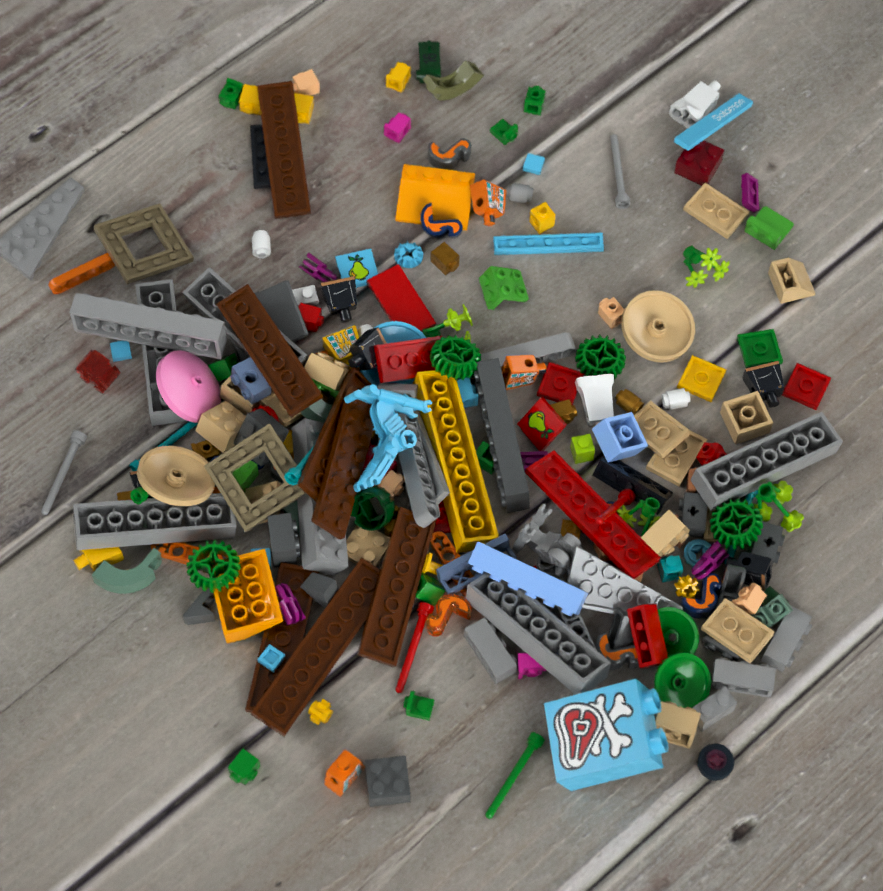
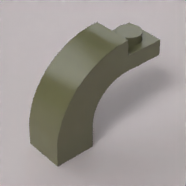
(454, 84)

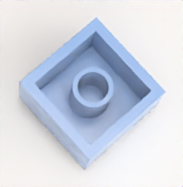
(619, 437)

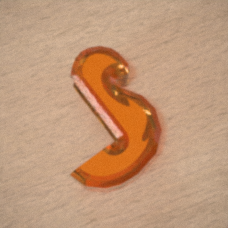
(445, 606)

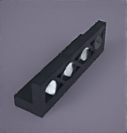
(622, 477)

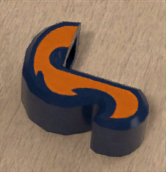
(439, 227)
(707, 604)

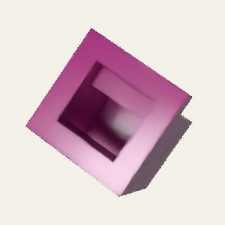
(397, 127)
(528, 666)

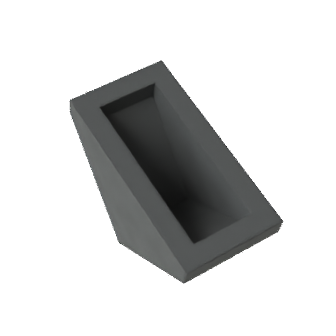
(320, 588)
(620, 631)

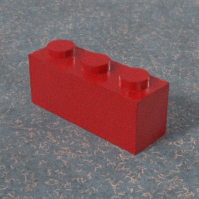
(647, 635)

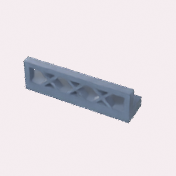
(460, 566)

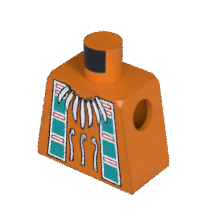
(488, 201)
(521, 370)
(344, 771)

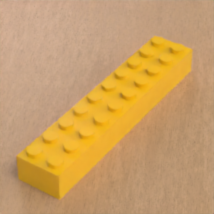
(451, 438)

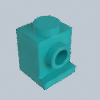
(670, 565)

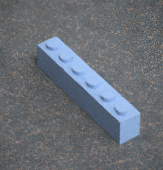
(527, 578)

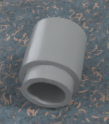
(520, 193)

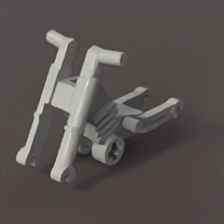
(551, 546)

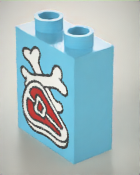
(605, 734)

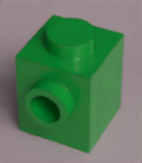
(244, 767)

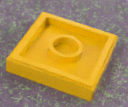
(701, 378)

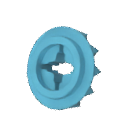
(407, 261)
(694, 547)

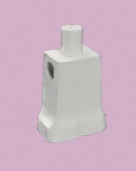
(695, 104)
(596, 397)

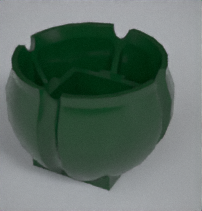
(365, 513)

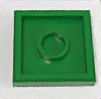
(759, 348)

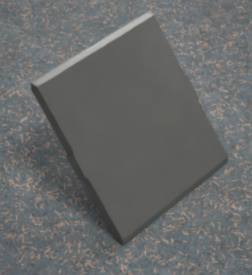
(284, 312)

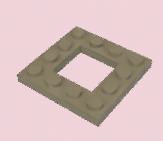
(133, 270)
(221, 471)

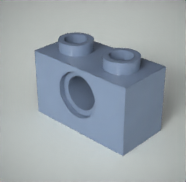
(246, 371)

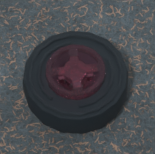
(720, 756)

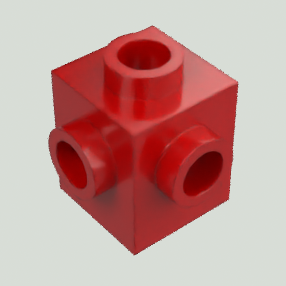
(710, 452)

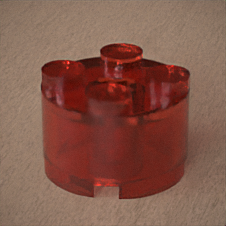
(97, 370)

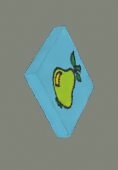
(357, 264)

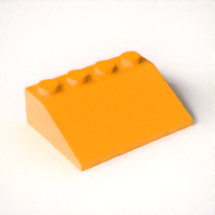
(444, 188)
(251, 601)

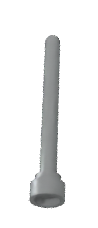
(622, 199)
(77, 439)

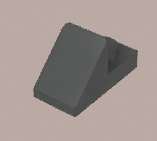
(198, 611)

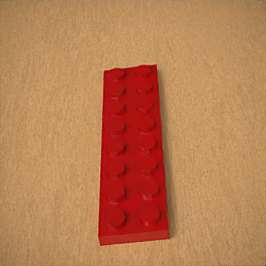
(583, 506)

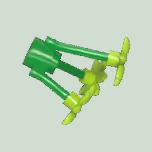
(694, 256)
(648, 509)

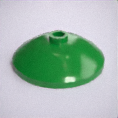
(683, 626)
(693, 680)

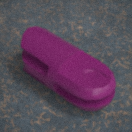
(318, 270)
(709, 561)
(288, 604)

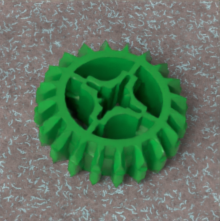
(593, 349)
(455, 357)
(722, 529)
(198, 563)

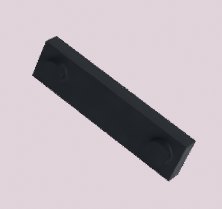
(259, 158)

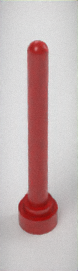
(625, 498)
(423, 610)

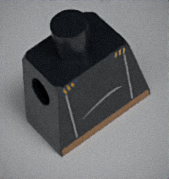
(340, 297)
(363, 349)
(766, 380)
(757, 568)

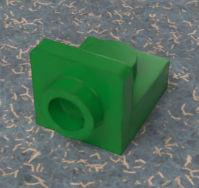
(504, 131)
(418, 706)

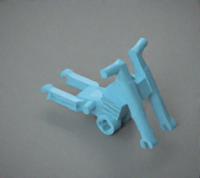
(388, 427)

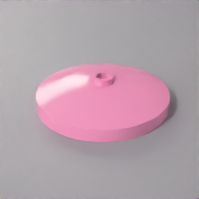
(187, 385)

